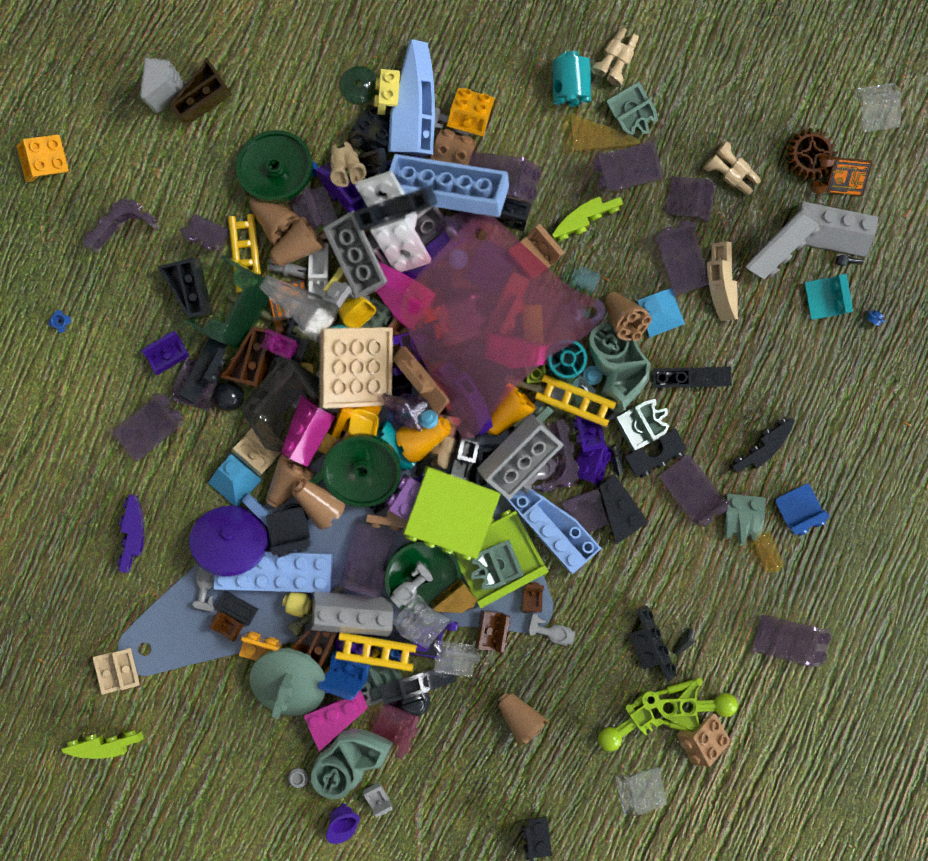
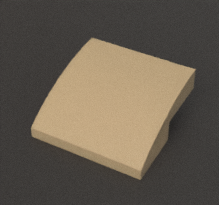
(254, 454)
(116, 671)

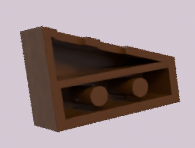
(251, 360)
(315, 644)

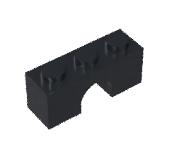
(671, 446)

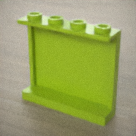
(451, 513)
(503, 529)

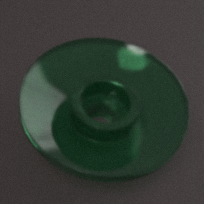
(361, 94)

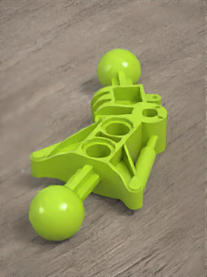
(642, 717)

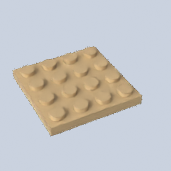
(355, 366)

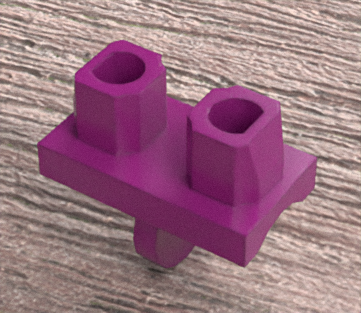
(279, 344)

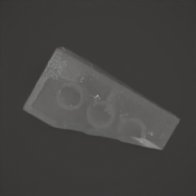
(301, 305)

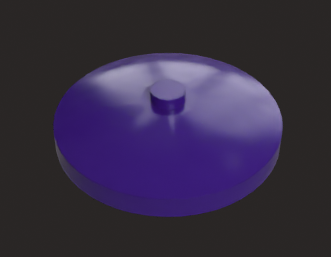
(228, 541)

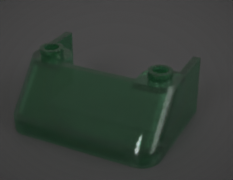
(245, 311)

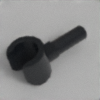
(843, 259)

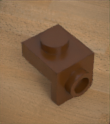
(532, 597)
(226, 625)

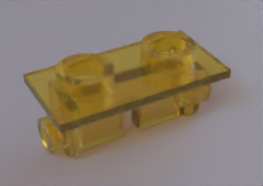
(769, 553)

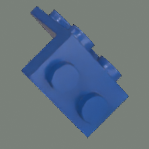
(801, 510)
(344, 678)

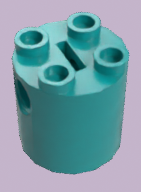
(571, 79)
(568, 362)

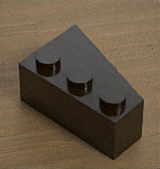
(200, 94)

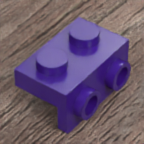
(165, 352)
(589, 434)
(593, 464)

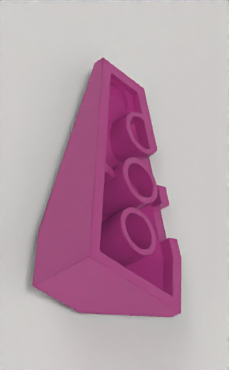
(394, 290)

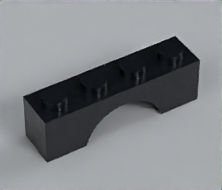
(396, 207)

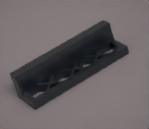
(511, 211)

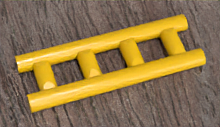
(252, 243)
(581, 411)
(367, 642)

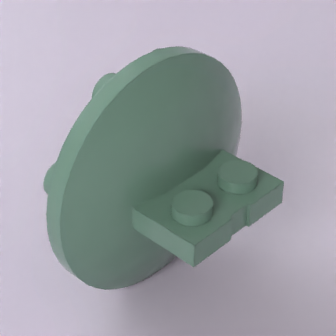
(287, 682)

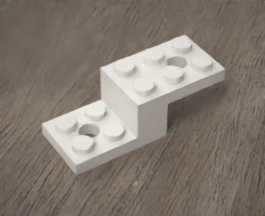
(396, 233)

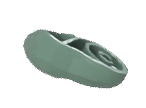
(622, 364)
(345, 761)

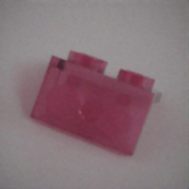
(397, 727)

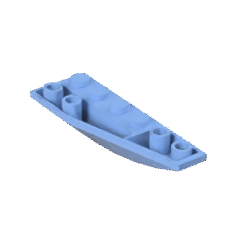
(414, 117)
(555, 529)

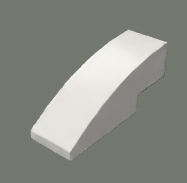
(319, 271)

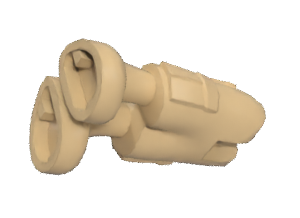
(618, 51)
(344, 159)
(736, 174)
(444, 450)

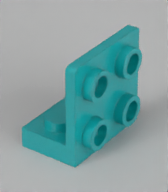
(828, 297)

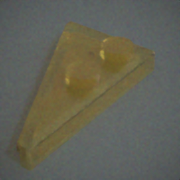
(592, 136)

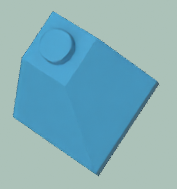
(663, 311)
(234, 480)

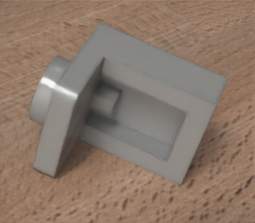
(338, 293)
(377, 799)

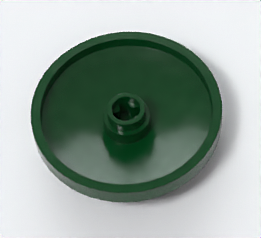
(274, 166)
(361, 470)
(442, 565)

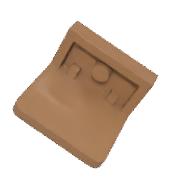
(453, 148)
(543, 246)
(706, 742)

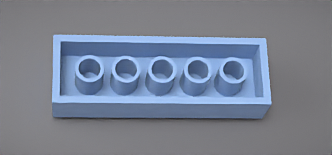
(454, 184)
(288, 574)

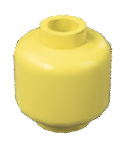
(297, 604)

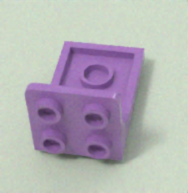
(403, 498)

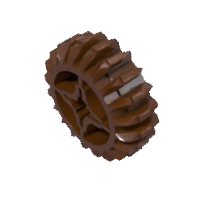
(811, 145)

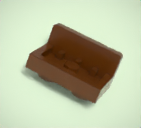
(492, 631)

